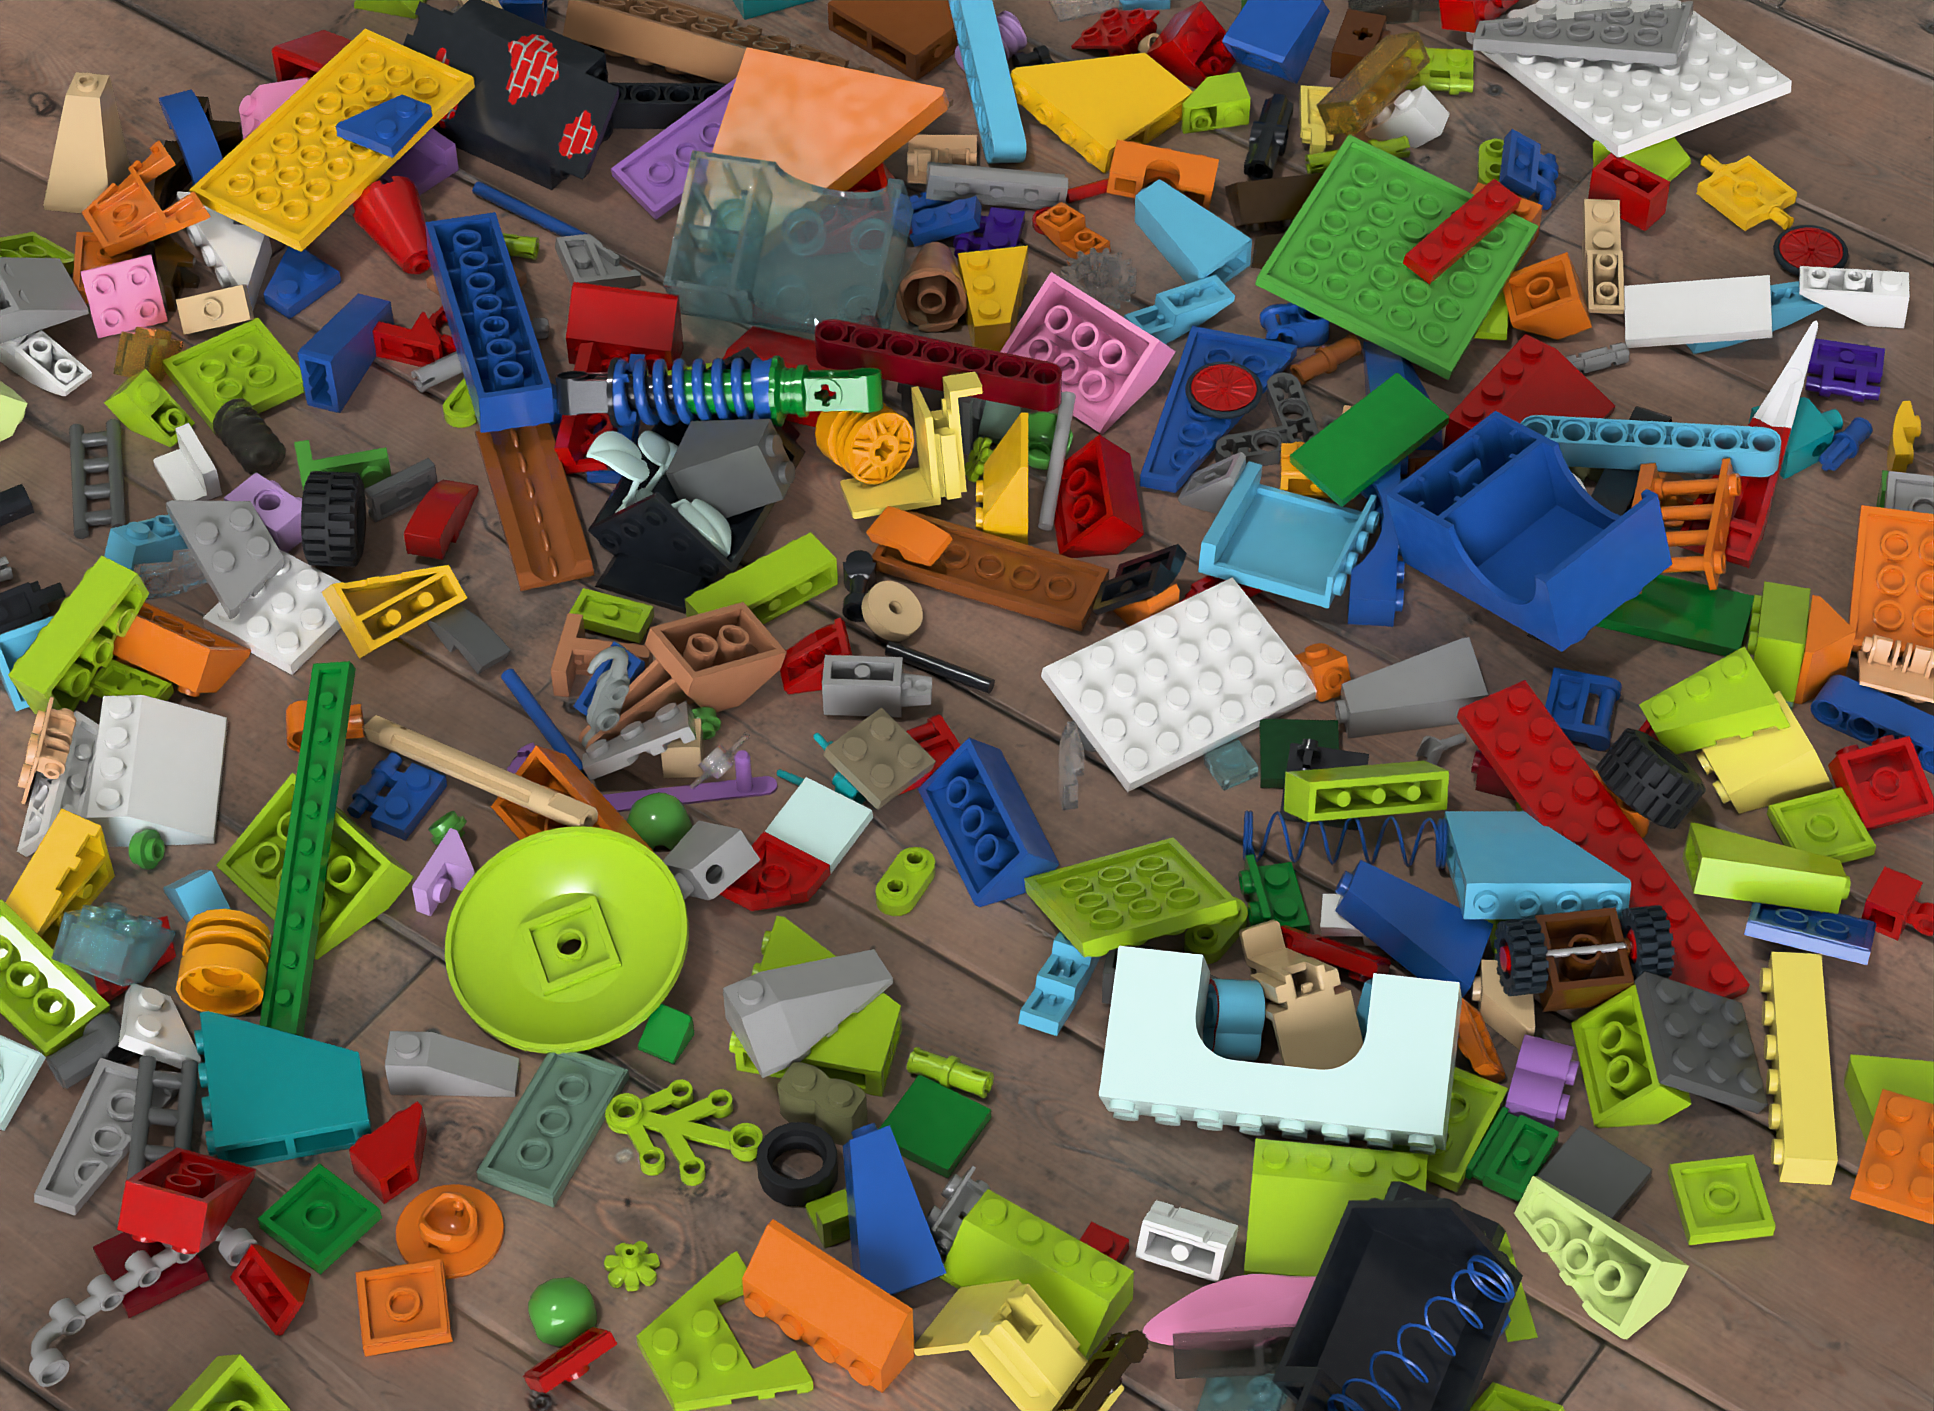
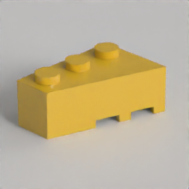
(994, 293)
(62, 875)

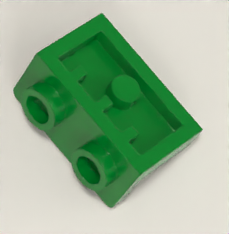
(1273, 894)

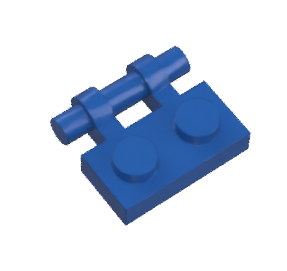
(1527, 170)
(406, 802)

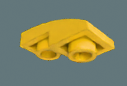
(1903, 434)

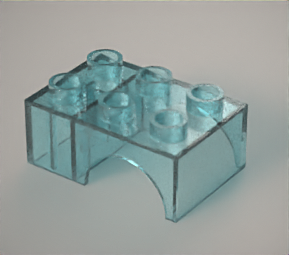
(783, 250)

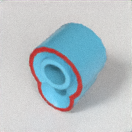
(1234, 1018)

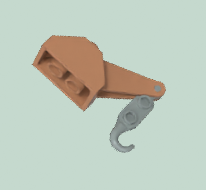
(699, 659)

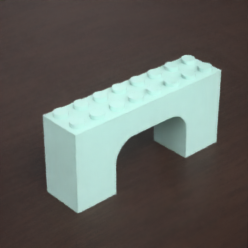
(1385, 1095)

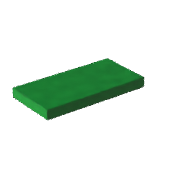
(1369, 439)
(1685, 615)

